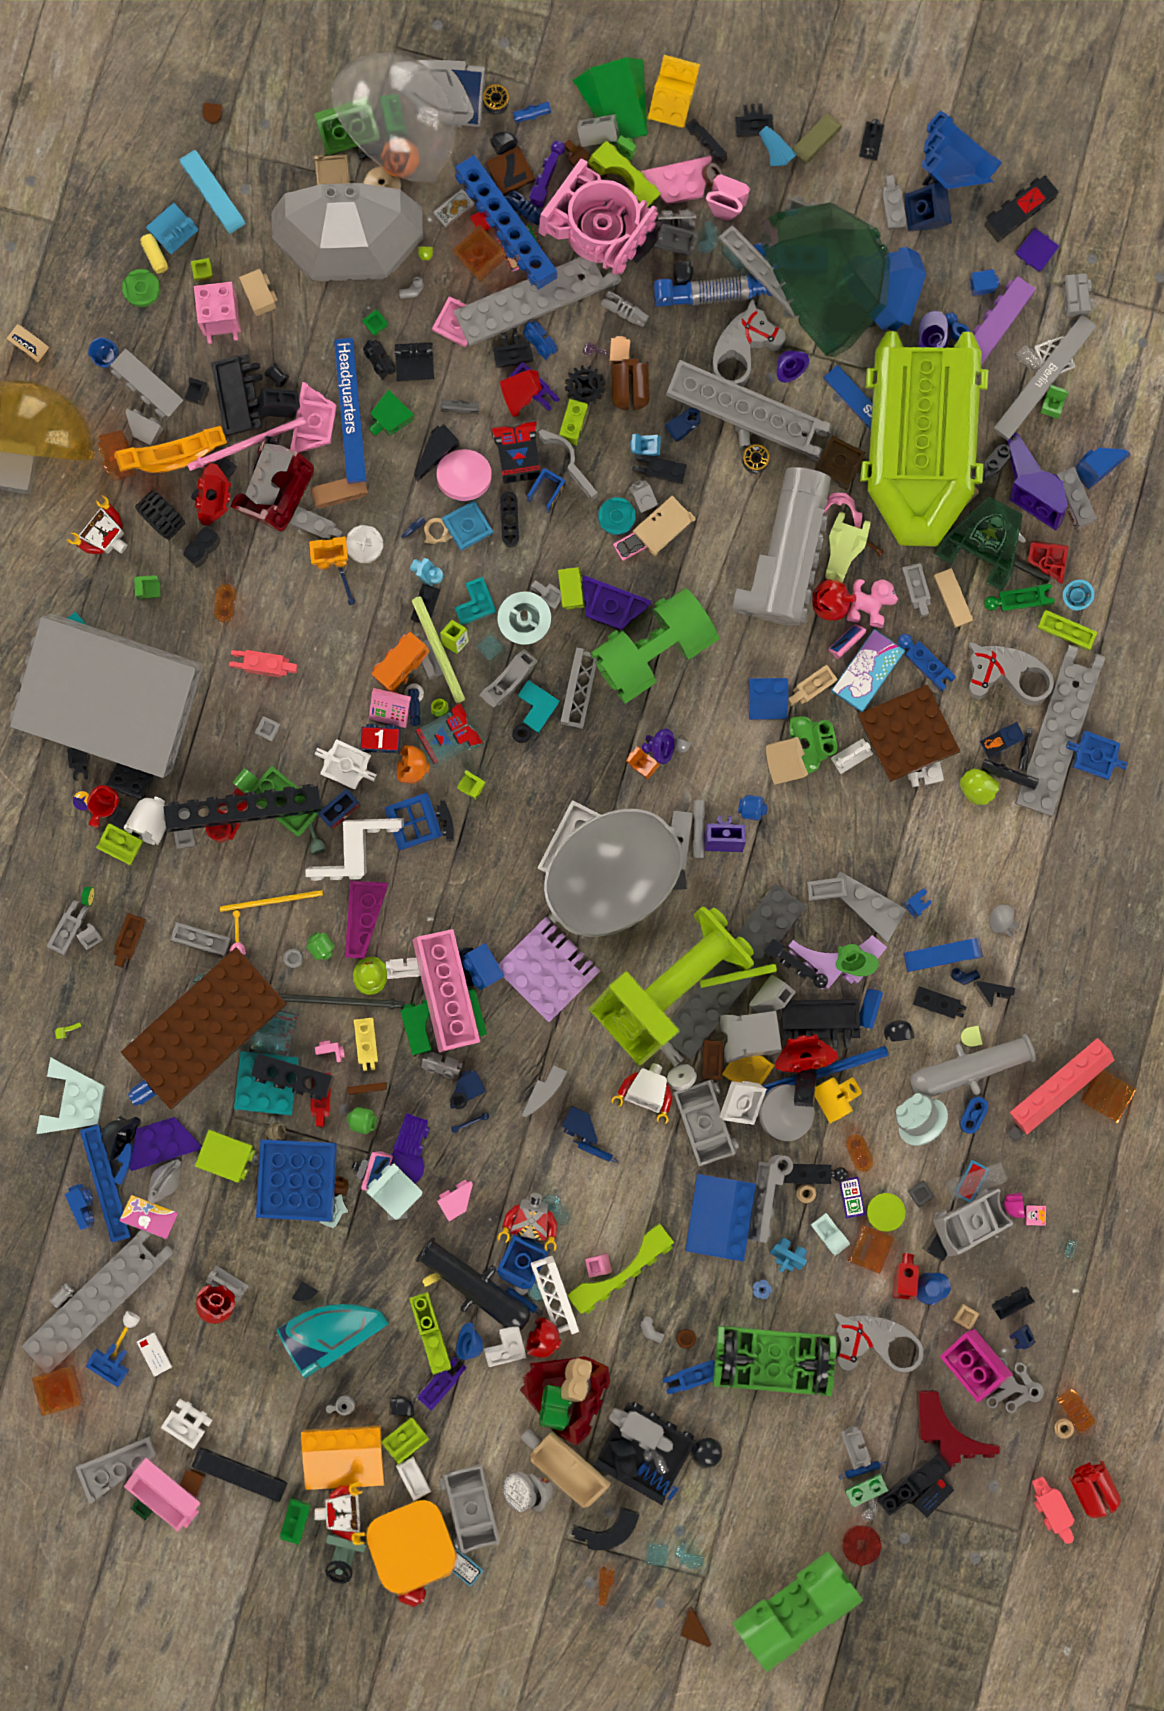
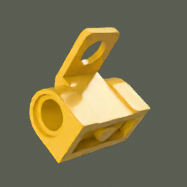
(835, 1098)

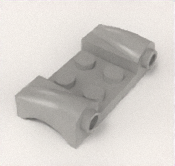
(702, 1121)
(971, 1222)
(470, 1508)

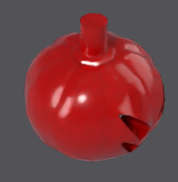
(831, 600)

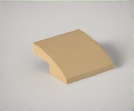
(785, 760)

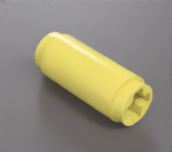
(154, 253)

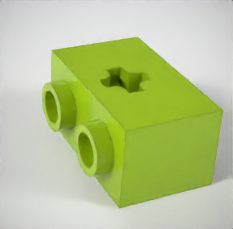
(573, 421)

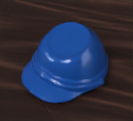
(932, 1288)
(469, 1342)

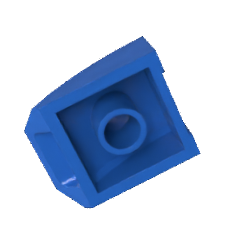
(517, 1261)

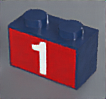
(380, 739)
(339, 809)

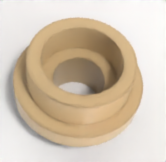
(812, 1195)
(1070, 1428)

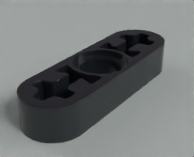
(515, 533)

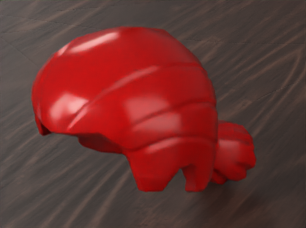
(101, 803)

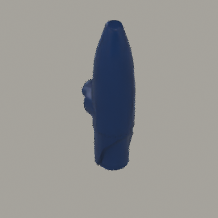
(413, 527)

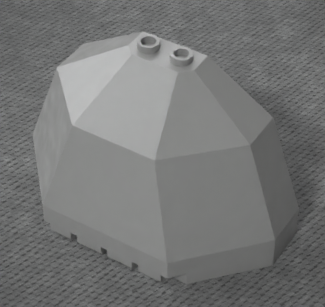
(347, 230)

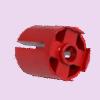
(1087, 1494)

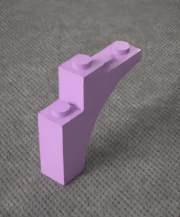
(826, 962)

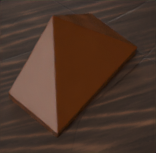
(693, 1629)

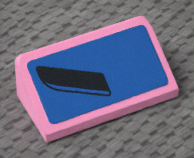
(847, 640)
(376, 1165)

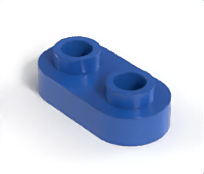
(973, 1115)

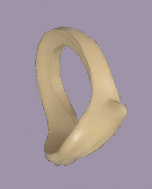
(429, 538)

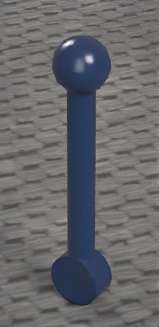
(351, 601)
(455, 1129)

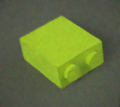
(225, 1156)

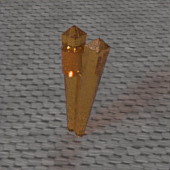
(606, 1581)

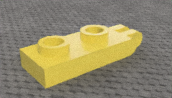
(366, 1042)

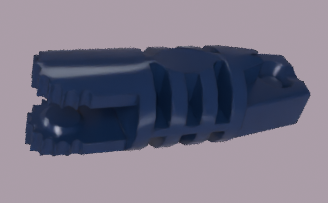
(524, 207)

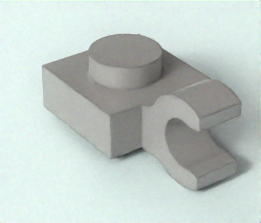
(549, 594)

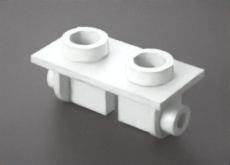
(852, 756)
(398, 969)

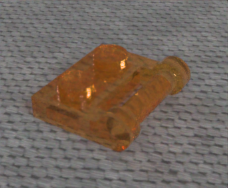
(876, 1252)

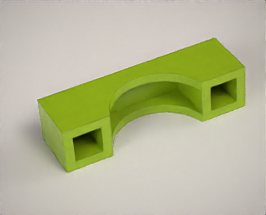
(609, 161)

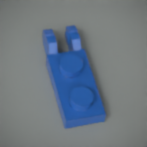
(692, 1376)

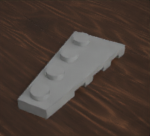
(873, 908)
(110, 1469)

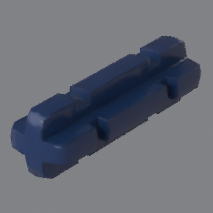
(414, 709)

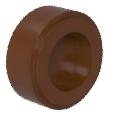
(686, 1338)

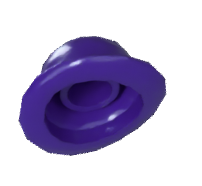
(791, 365)

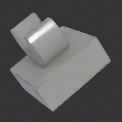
(89, 936)

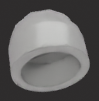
(682, 745)

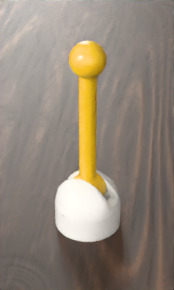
(130, 1320)

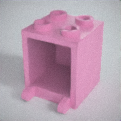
(217, 309)

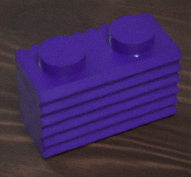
(410, 1137)

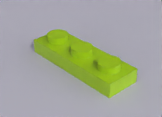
(1067, 630)

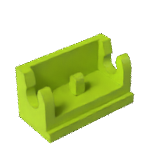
(571, 588)

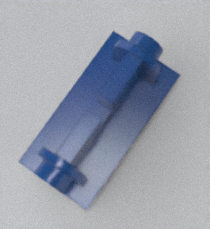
(534, 333)

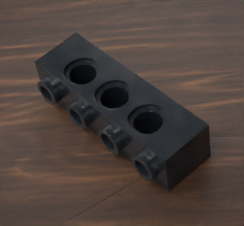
(264, 1063)

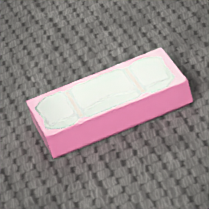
(629, 546)

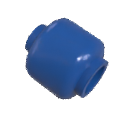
(752, 807)

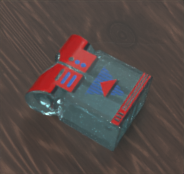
(448, 736)

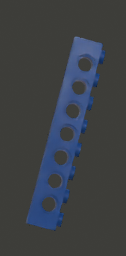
(473, 169)

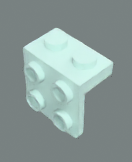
(394, 1191)

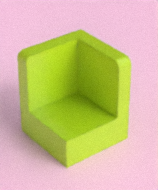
(471, 785)

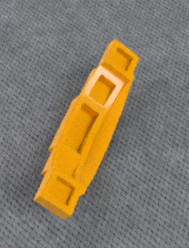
(173, 454)

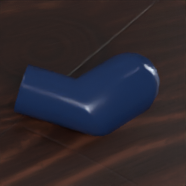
(964, 978)

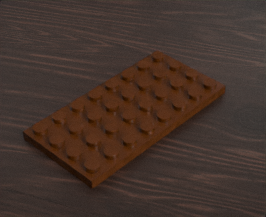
(203, 1028)

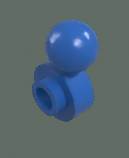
(957, 328)

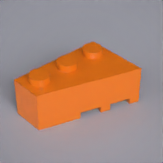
(400, 662)

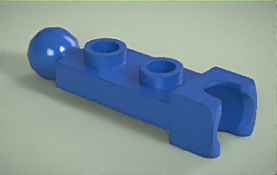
(926, 662)

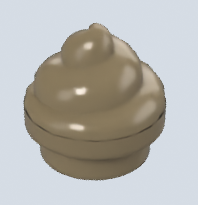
(276, 1131)

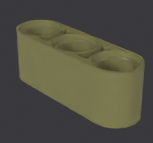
(817, 138)

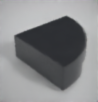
(304, 1292)

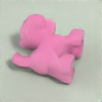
(881, 594)

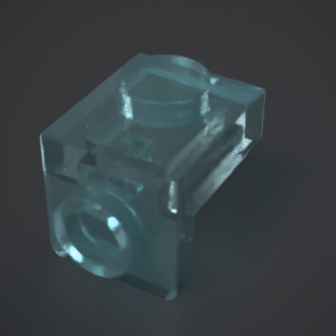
(711, 233)
(691, 1560)

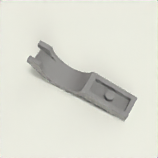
(547, 437)

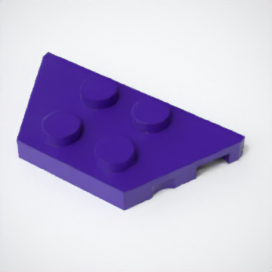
(610, 604)
(161, 1142)

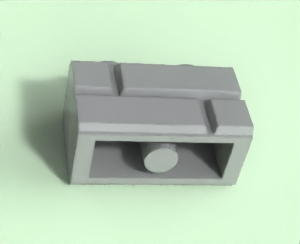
(1076, 295)

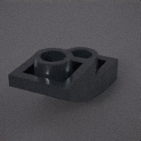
(444, 816)

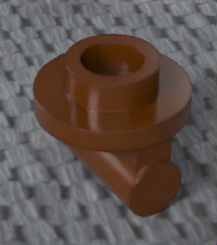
(341, 1185)

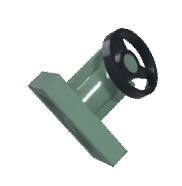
(342, 1558)

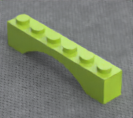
(588, 1294)

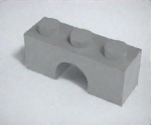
(272, 460)

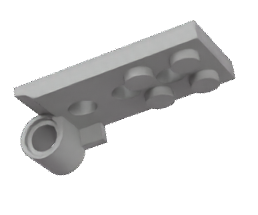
(762, 1210)

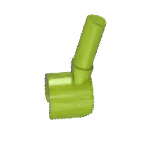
(60, 1033)

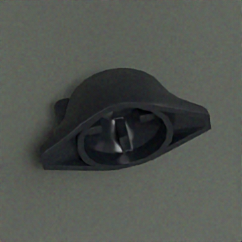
(118, 1134)

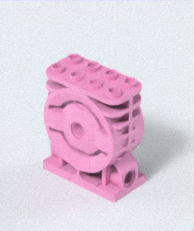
(587, 193)

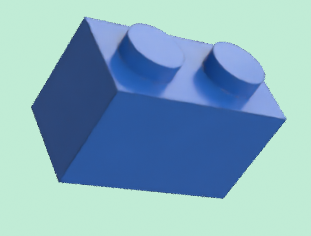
(482, 966)

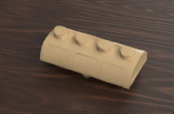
(569, 1470)

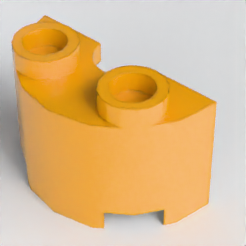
(329, 552)

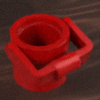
(222, 833)

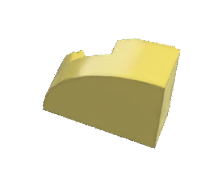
(431, 1279)

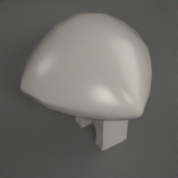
(1002, 920)

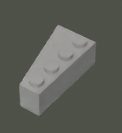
(146, 384)

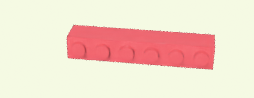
(1062, 1086)

